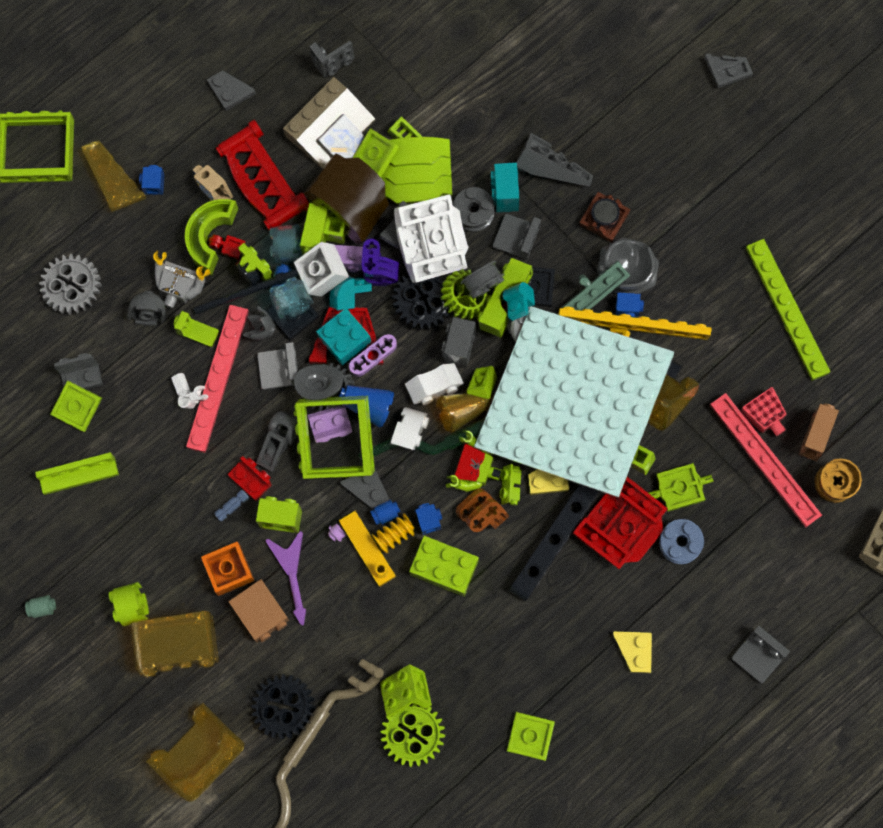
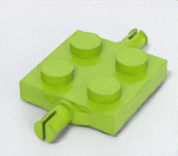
(681, 487)

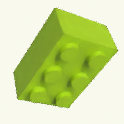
(444, 566)

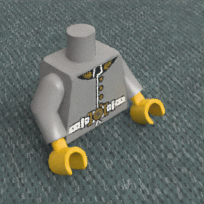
(177, 282)

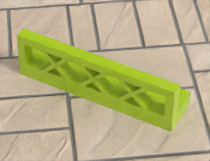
(77, 473)

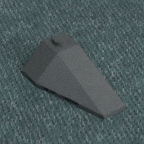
(542, 161)

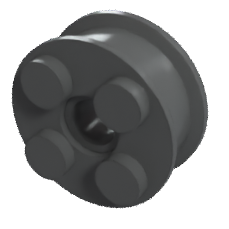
(477, 198)
(483, 279)

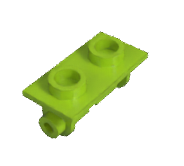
(509, 494)

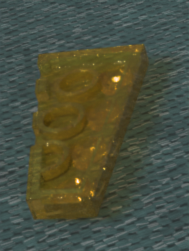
(111, 178)

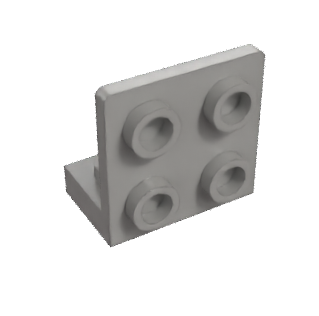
(278, 367)

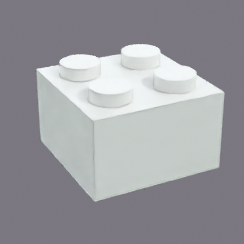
(321, 269)

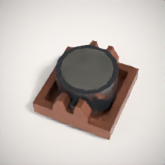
(605, 216)

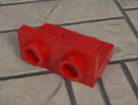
(249, 478)

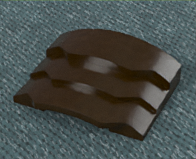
(351, 193)

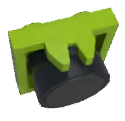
(251, 266)

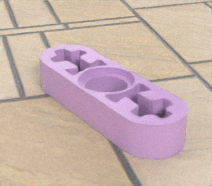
(387, 351)

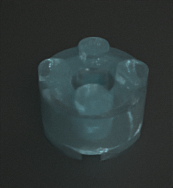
(285, 243)
(290, 298)

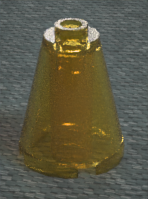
(460, 409)

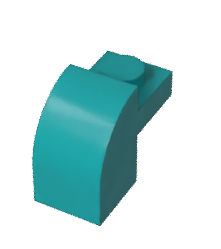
(343, 294)
(518, 300)

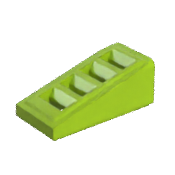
(406, 127)

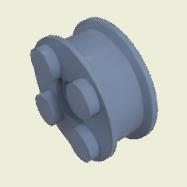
(692, 535)

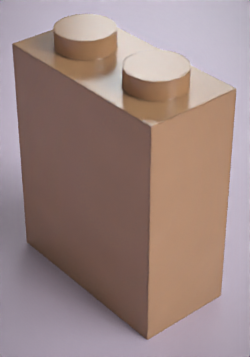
(818, 432)
(259, 611)

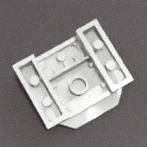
(431, 238)

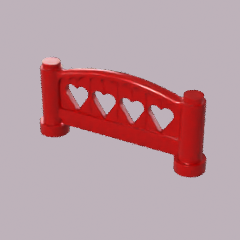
(247, 141)

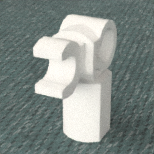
(186, 398)

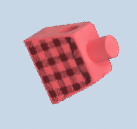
(765, 412)

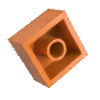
(227, 568)

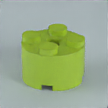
(129, 604)

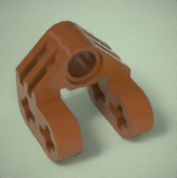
(486, 511)

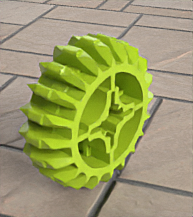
(470, 307)

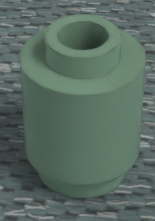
(40, 606)

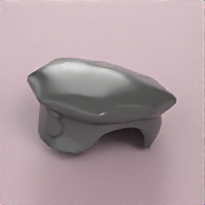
(636, 259)

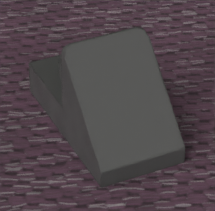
(272, 451)

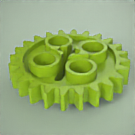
(402, 749)

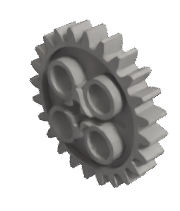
(60, 298)

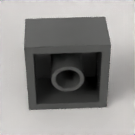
(459, 342)

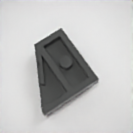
(728, 69)
(229, 89)
(367, 489)

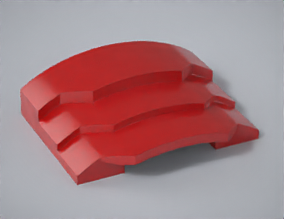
(624, 525)

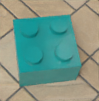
(505, 187)
(344, 336)

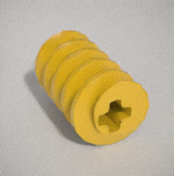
(394, 533)

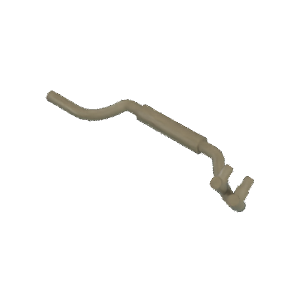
(306, 737)

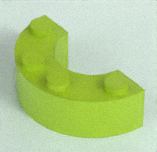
(201, 224)

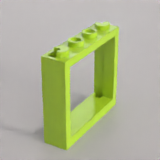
(37, 174)
(365, 435)

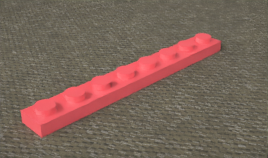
(217, 378)
(765, 460)

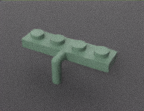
(598, 288)

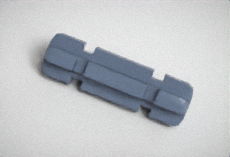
(231, 505)

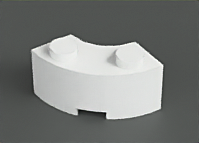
(434, 383)
(409, 429)

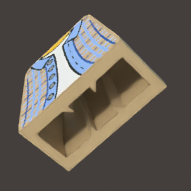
(211, 183)

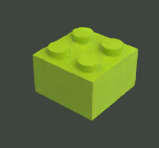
(279, 515)

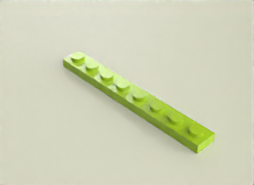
(787, 309)

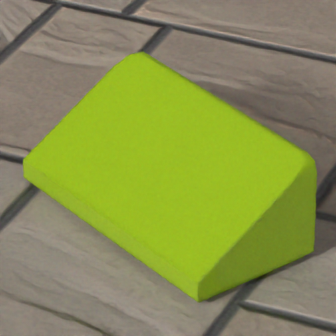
(482, 382)

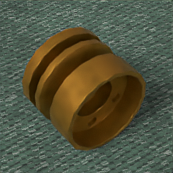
(848, 476)

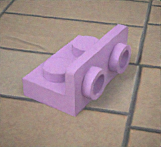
(351, 257)
(330, 424)

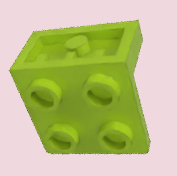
(405, 688)

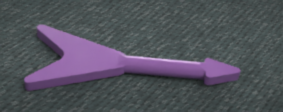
(289, 561)

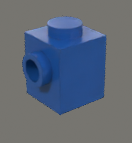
(152, 180)
(629, 304)
(428, 518)

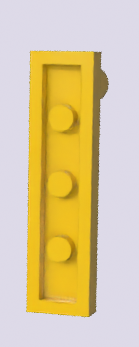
(367, 548)

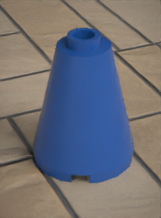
(378, 402)

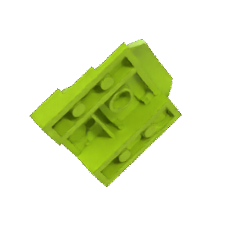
(418, 170)

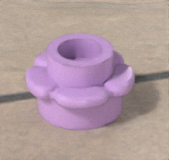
(336, 532)

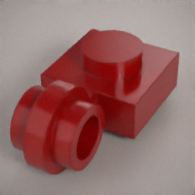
(230, 246)

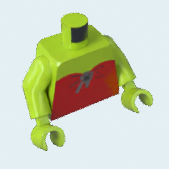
(473, 467)

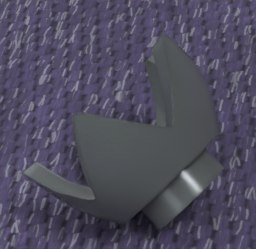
(262, 325)

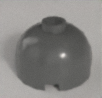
(147, 309)

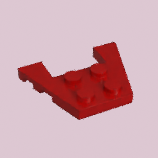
(319, 353)

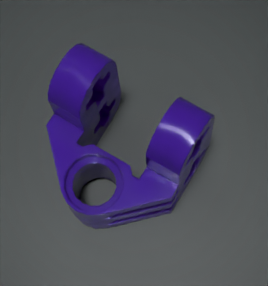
(381, 269)

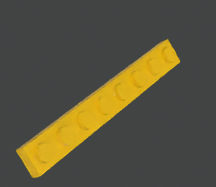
(640, 324)

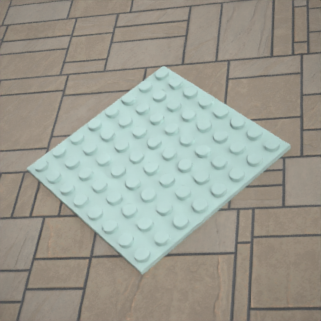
(574, 400)

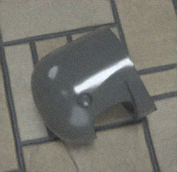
(284, 419)

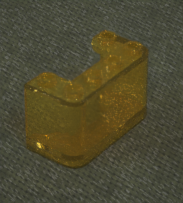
(174, 642)

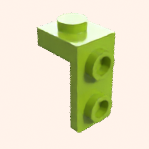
(195, 330)

